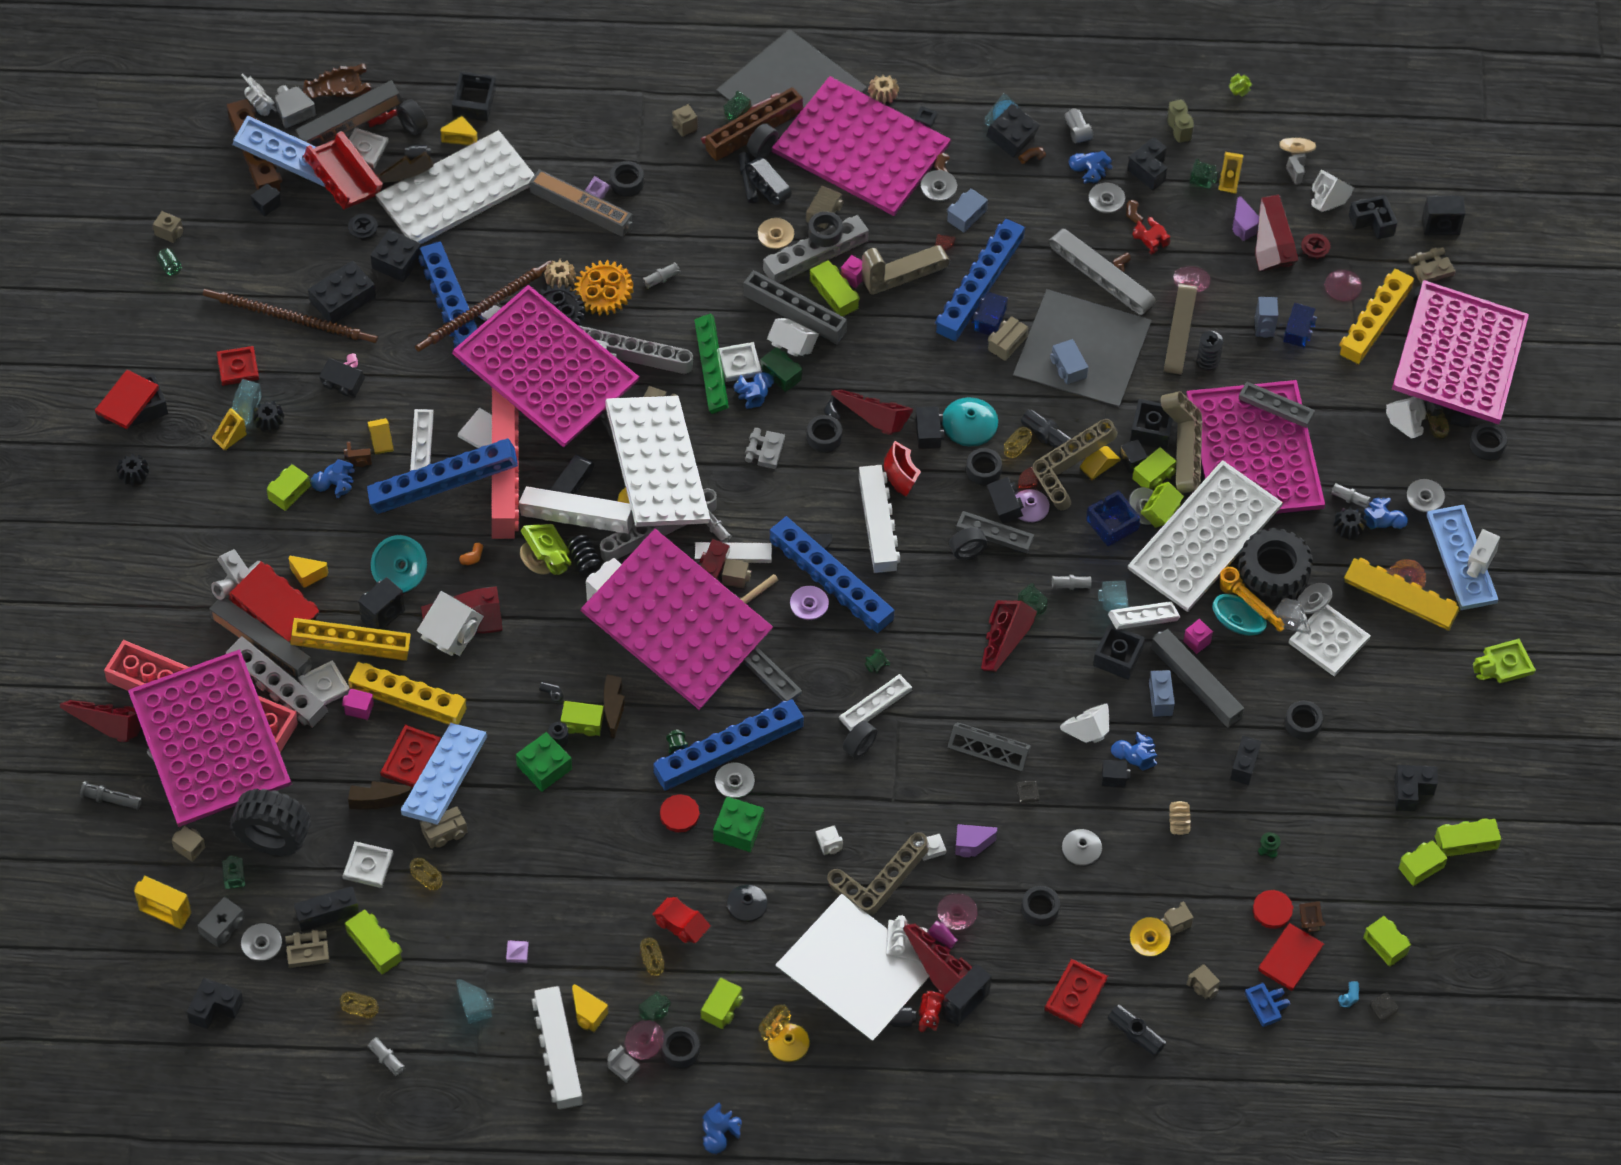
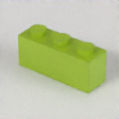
(834, 288)
(1468, 837)
(374, 941)

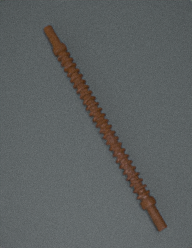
(476, 311)
(354, 333)

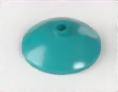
(969, 429)
(389, 556)
(1238, 615)

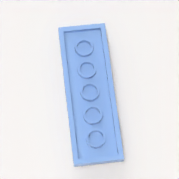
(275, 147)
(1455, 542)
(443, 773)

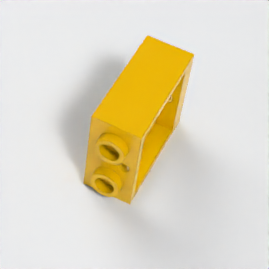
(162, 902)

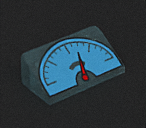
(1000, 106)

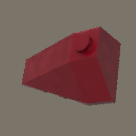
(1274, 238)
(883, 416)
(484, 602)
(1008, 626)
(115, 723)
(941, 967)

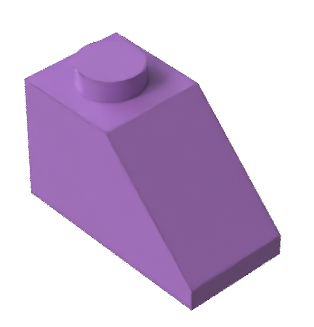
(1245, 220)
(973, 839)

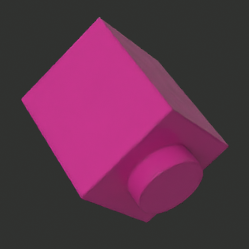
(852, 271)
(1198, 636)
(358, 704)

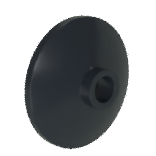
(747, 910)

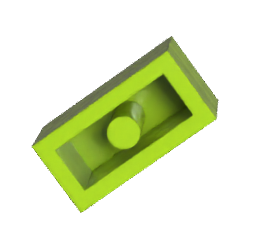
(1154, 469)
(288, 487)
(1162, 504)
(582, 718)
(1422, 862)
(1387, 940)
(721, 1003)

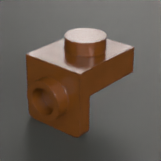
(358, 457)
(1311, 916)

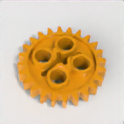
(604, 287)

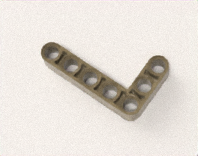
(881, 276)
(1180, 329)
(1188, 440)
(1069, 459)
(883, 878)

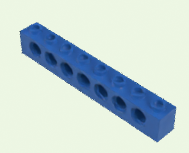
(438, 266)
(980, 279)
(442, 476)
(828, 565)
(722, 752)

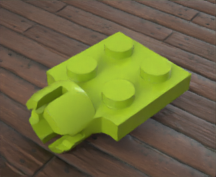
(547, 546)
(1504, 662)

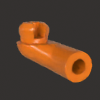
(472, 557)

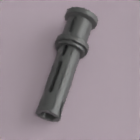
(102, 794)

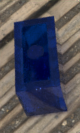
(990, 313)
(1299, 325)

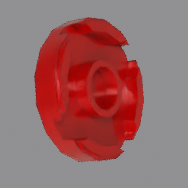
(679, 813)
(1272, 909)

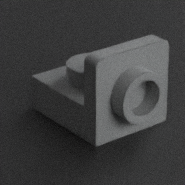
(1295, 167)
(622, 1064)

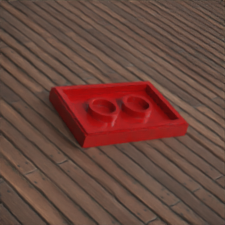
(126, 399)
(410, 756)
(1290, 957)
(1076, 993)

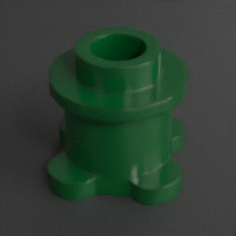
(876, 661)
(676, 741)
(1269, 845)

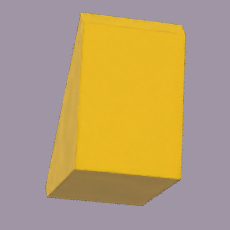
(459, 132)
(230, 430)
(380, 436)
(1099, 462)
(307, 570)

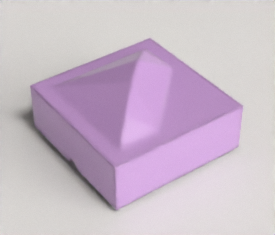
(597, 188)
(517, 951)

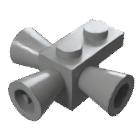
(235, 570)

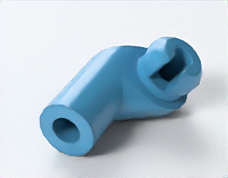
(1352, 997)

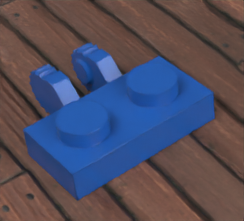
(1263, 1003)

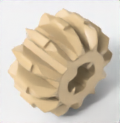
(883, 89)
(559, 274)
(1179, 818)

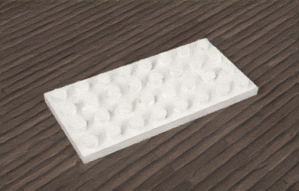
(456, 188)
(657, 461)
(1204, 535)

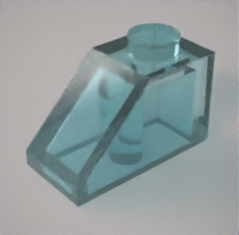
(246, 399)
(1113, 595)
(474, 1002)

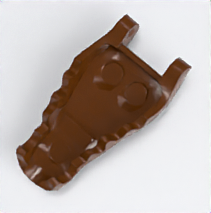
(338, 83)

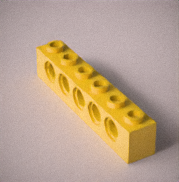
(1371, 326)
(350, 639)
(412, 702)

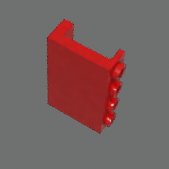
(343, 171)
(272, 600)

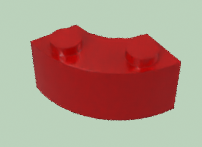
(900, 468)
(681, 920)

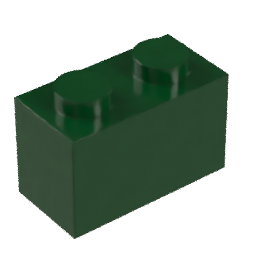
(782, 368)

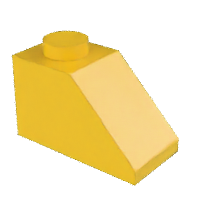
(1230, 172)
(588, 1008)

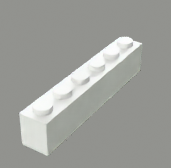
(576, 510)
(877, 518)
(558, 1047)

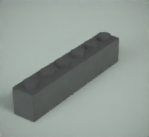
(794, 307)

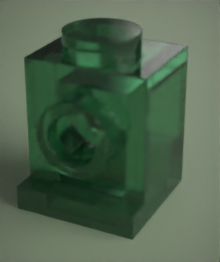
(737, 106)
(1203, 174)
(1030, 593)
(233, 872)
(654, 1007)

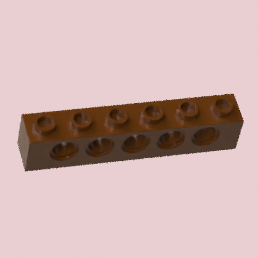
(738, 132)
(260, 169)

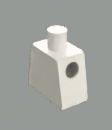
(1482, 553)

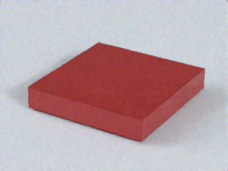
(237, 365)

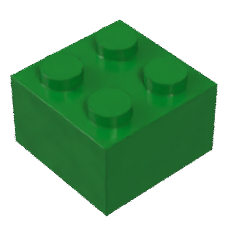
(544, 761)
(738, 824)

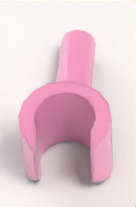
(352, 360)

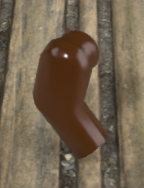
(1028, 154)
(940, 162)
(1131, 211)
(1121, 260)

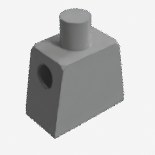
(293, 105)

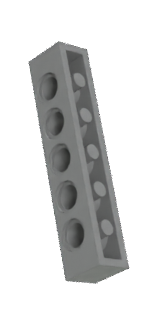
(806, 254)
(308, 715)

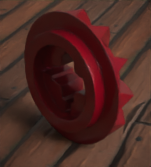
(1312, 240)

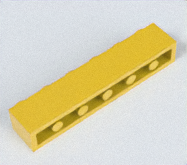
(1401, 594)

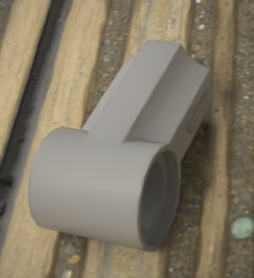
(1079, 129)

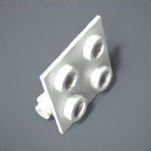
(258, 98)
(898, 942)

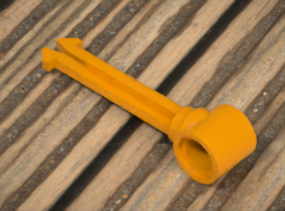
(1237, 587)

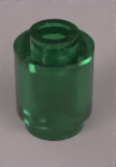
(169, 262)

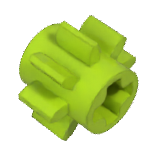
(1240, 85)

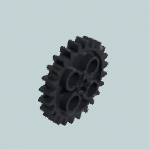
(568, 297)

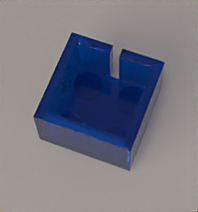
(1117, 519)

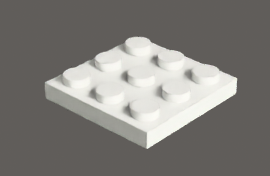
(1331, 640)

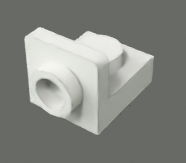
(829, 840)
(936, 847)

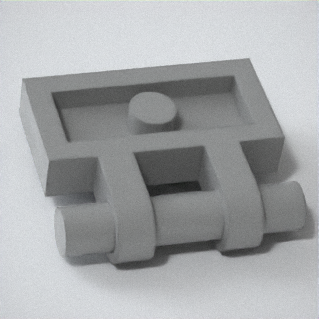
(770, 450)

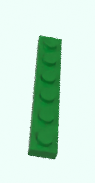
(711, 363)

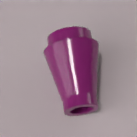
(942, 934)

